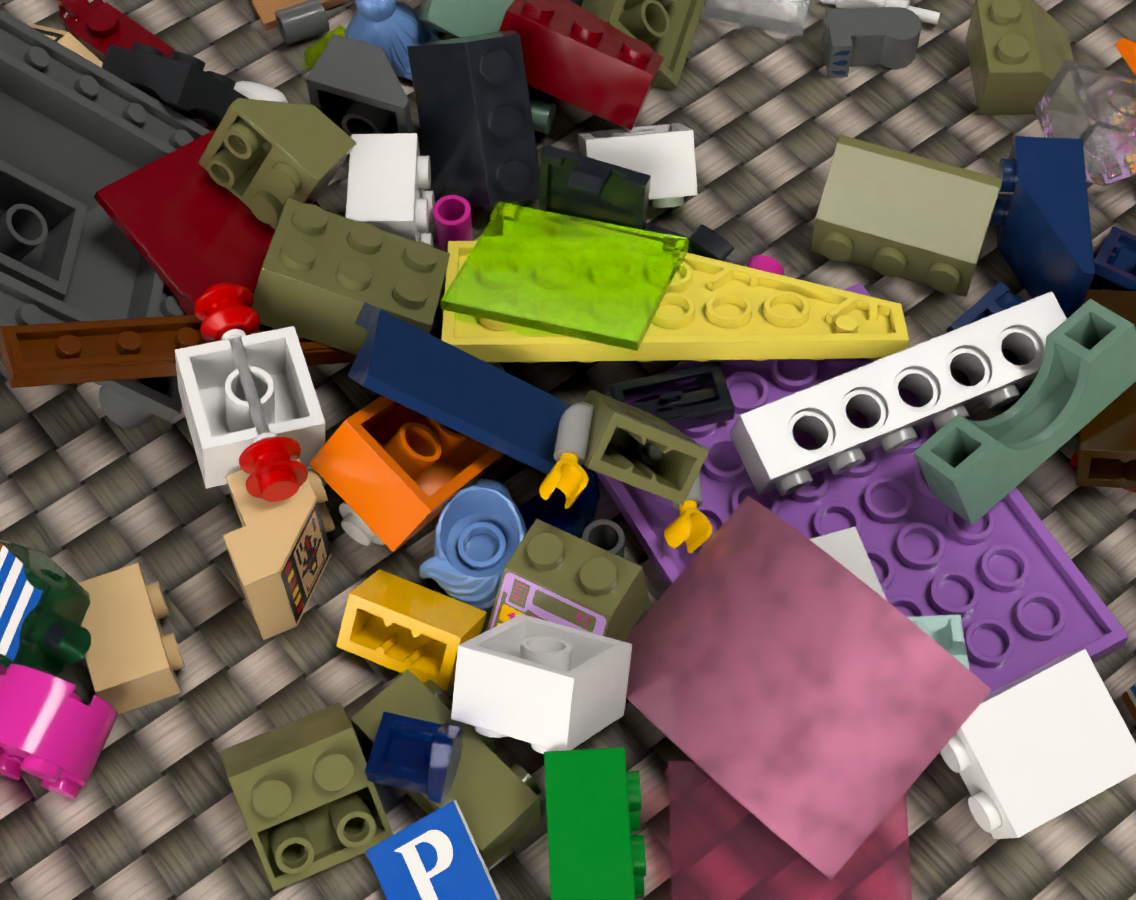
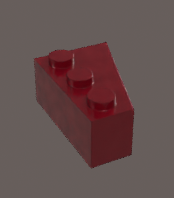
(583, 59)

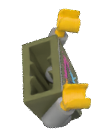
(636, 451)

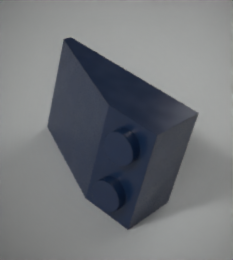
(1046, 219)

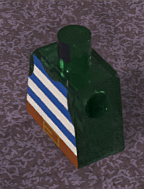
(40, 611)

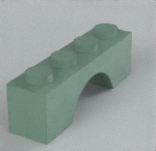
(1082, 372)

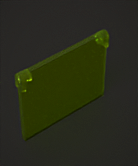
(567, 275)

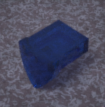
(415, 755)

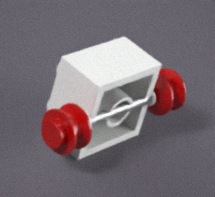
(248, 398)

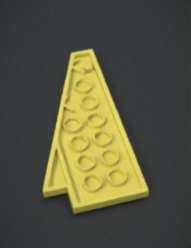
(706, 315)

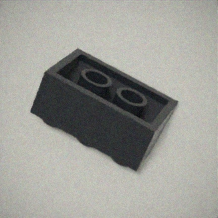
(476, 118)

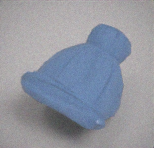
(391, 27)
(475, 543)

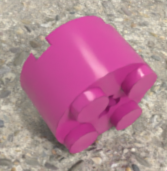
(50, 730)

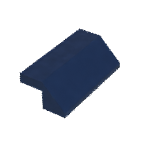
(457, 389)

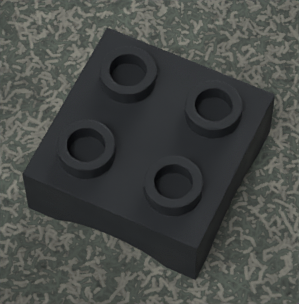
(174, 81)

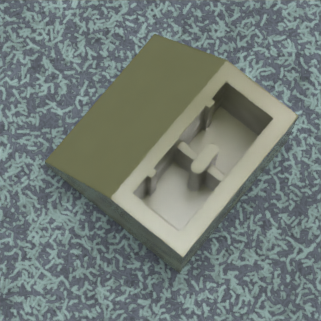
(275, 153)
(306, 795)

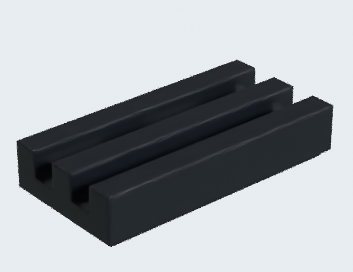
(680, 409)

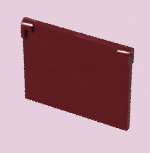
(188, 224)

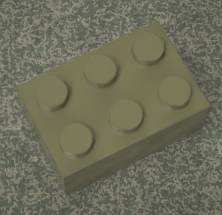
(331, 265)

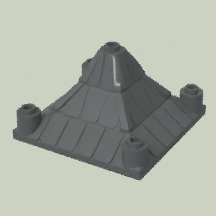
(61, 255)

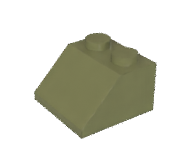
(1013, 54)

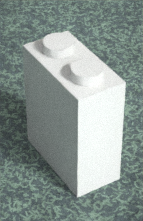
(1041, 747)

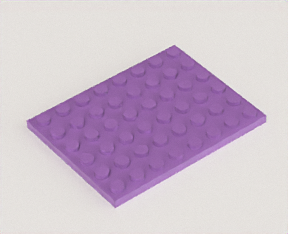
(1002, 574)

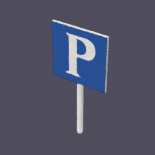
(433, 860)

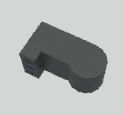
(869, 38)

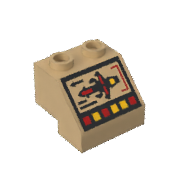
(279, 550)

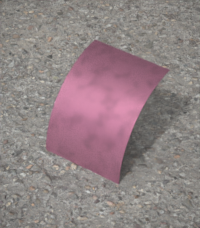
(796, 685)

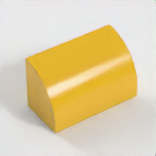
(408, 627)

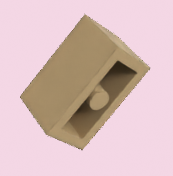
(128, 651)

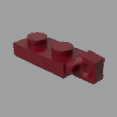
(103, 25)

